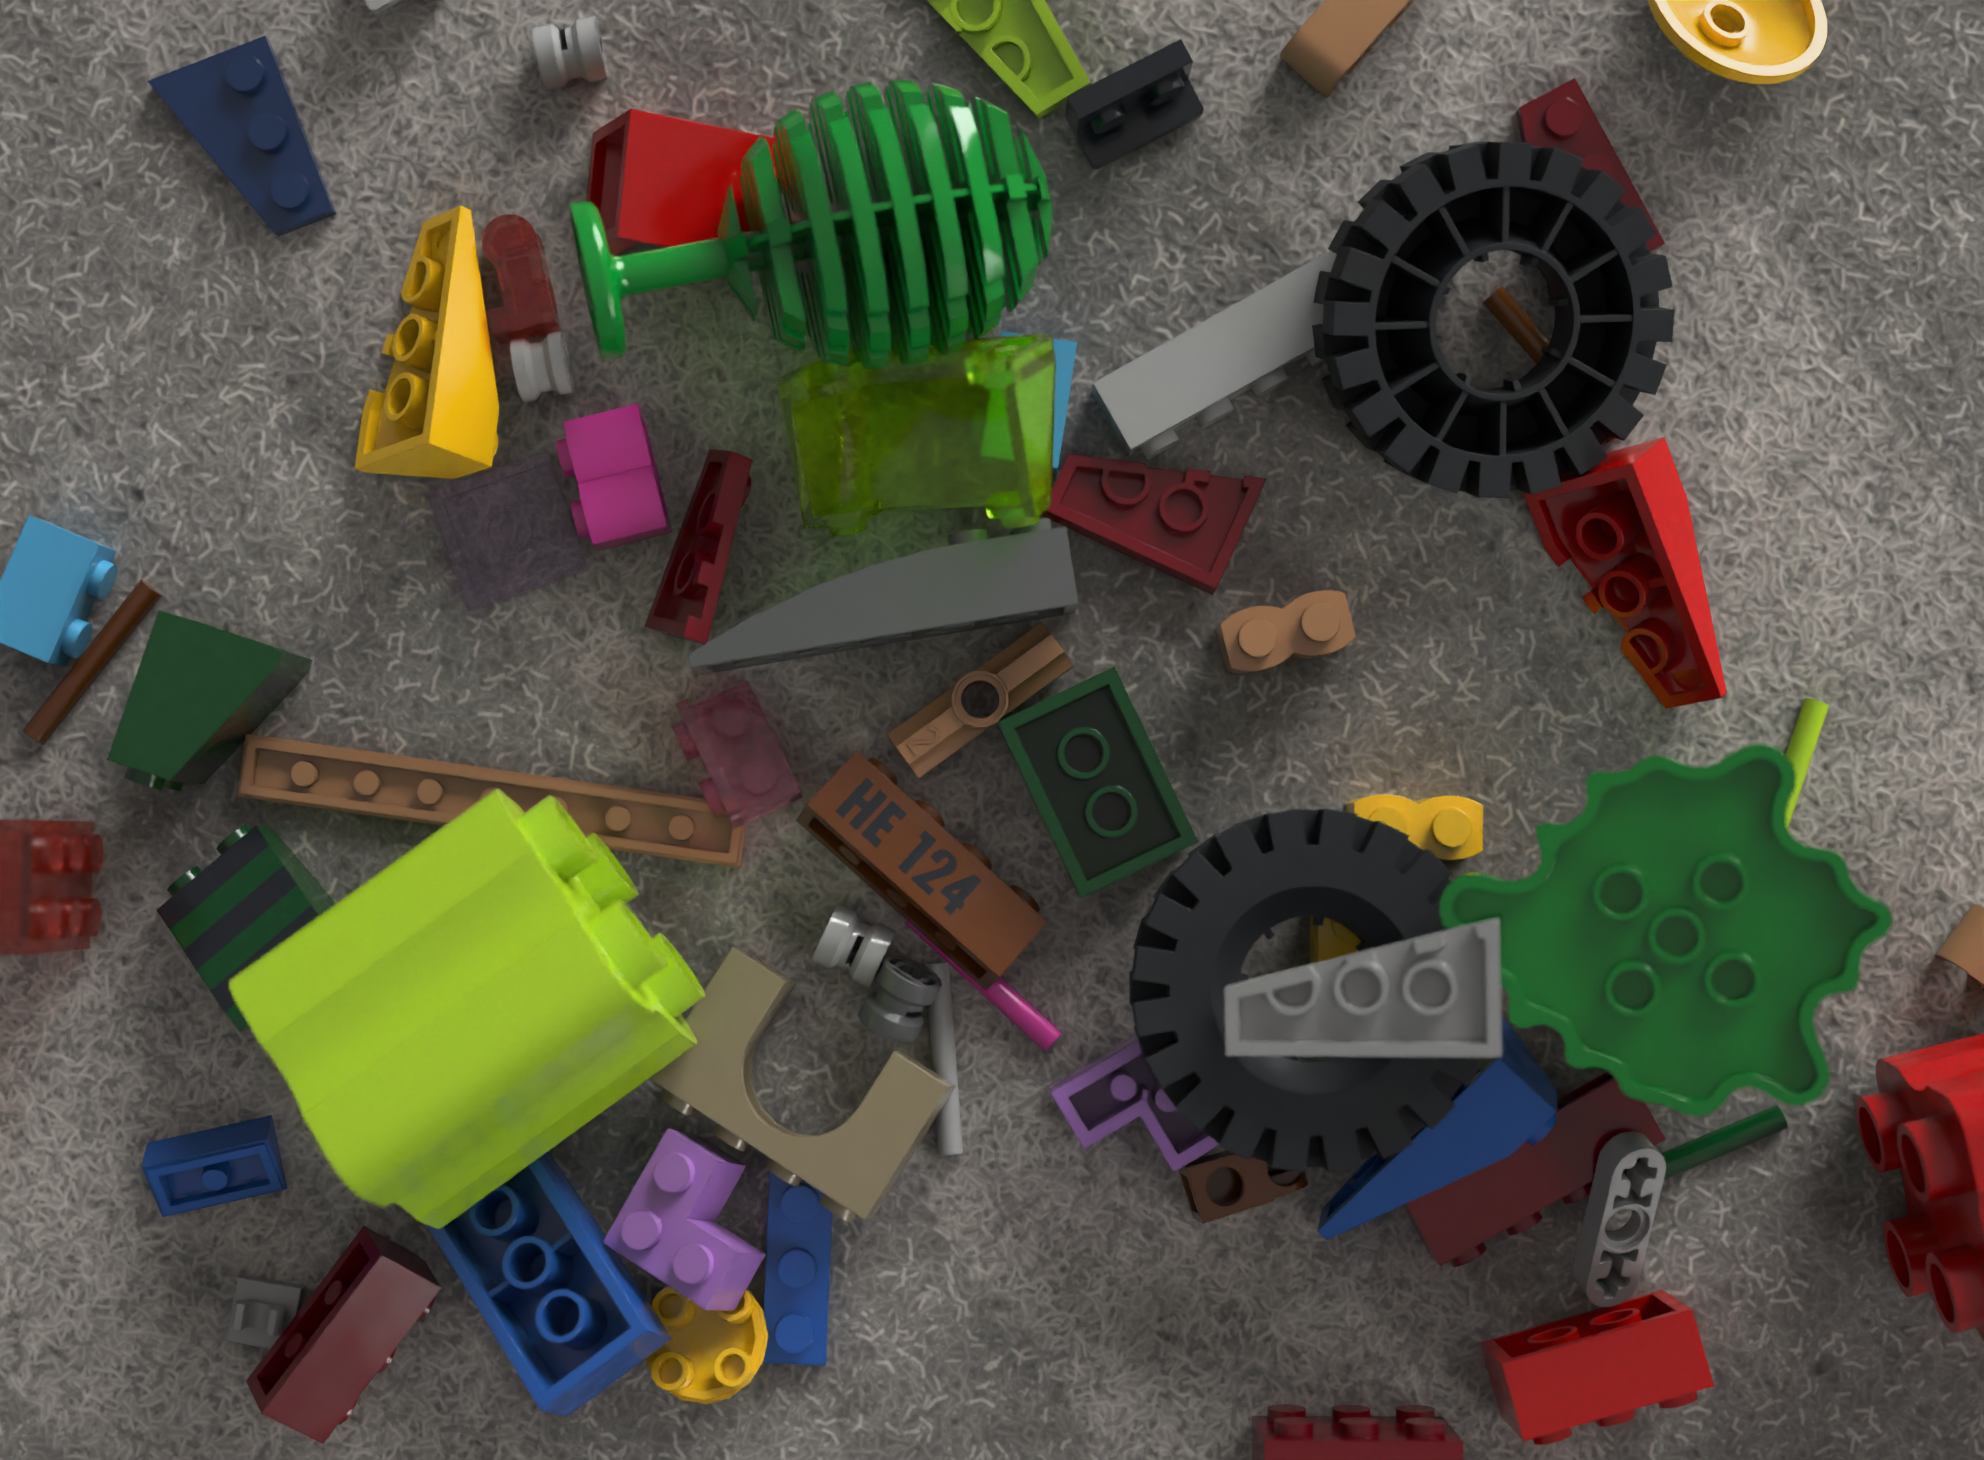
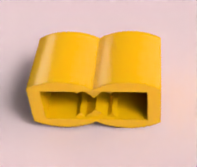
(1443, 824)

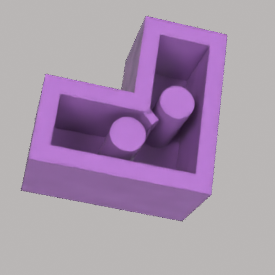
(1120, 1089)
(673, 1228)

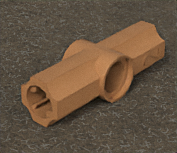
(1013, 673)

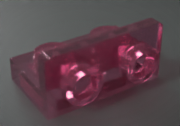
(738, 753)

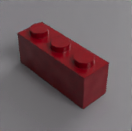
(343, 1335)

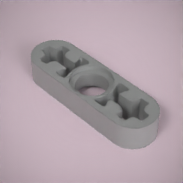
(1607, 1196)

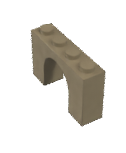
(849, 1164)

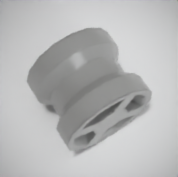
(541, 366)

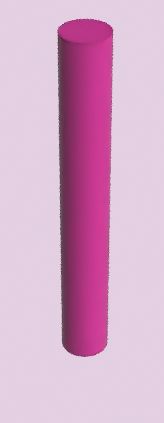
(1009, 1003)

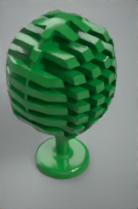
(874, 232)

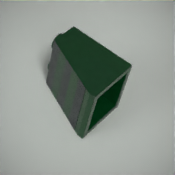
(197, 701)
(241, 908)

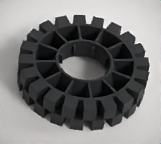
(1387, 296)
(1195, 945)

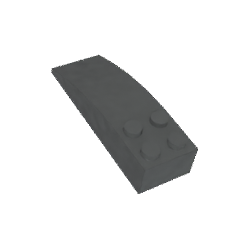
(910, 598)

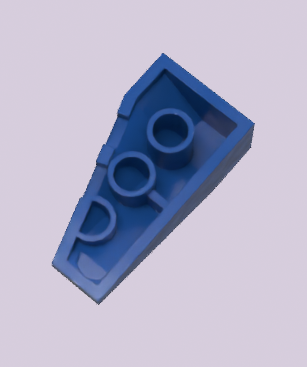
(1492, 1118)

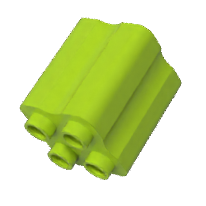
(469, 1007)

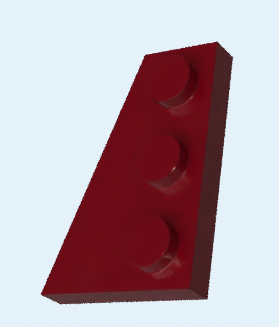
(1569, 124)
(1155, 515)
(699, 558)

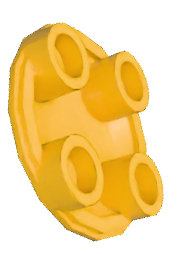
(709, 1350)

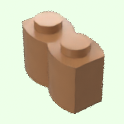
(1268, 635)

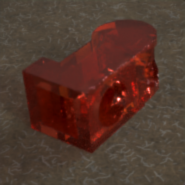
(523, 280)

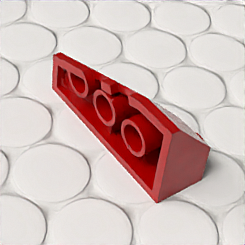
(1638, 551)

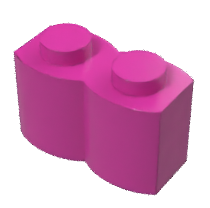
(614, 478)

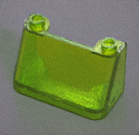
(924, 434)

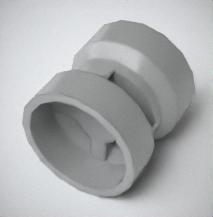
(570, 53)
(840, 939)

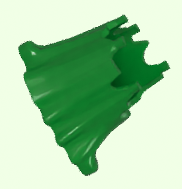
(1681, 932)

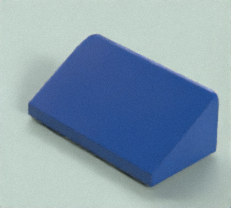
(214, 1166)

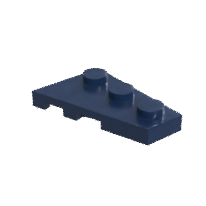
(252, 131)

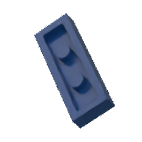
(797, 1274)

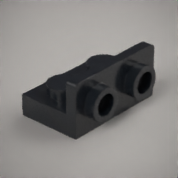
(1134, 105)

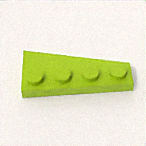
(1021, 46)

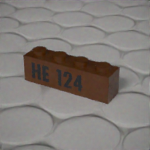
(922, 869)

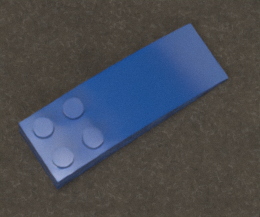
(551, 1288)

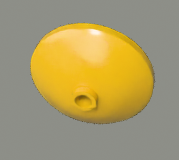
(1745, 37)

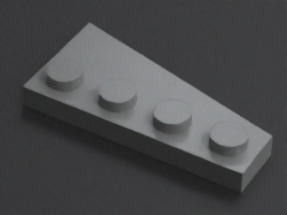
(1389, 1001)

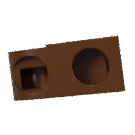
(1230, 1184)

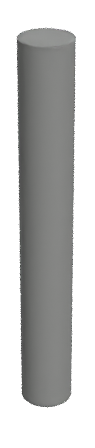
(944, 1061)

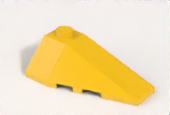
(442, 386)

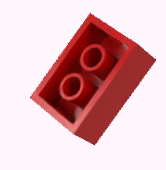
(1597, 1367)

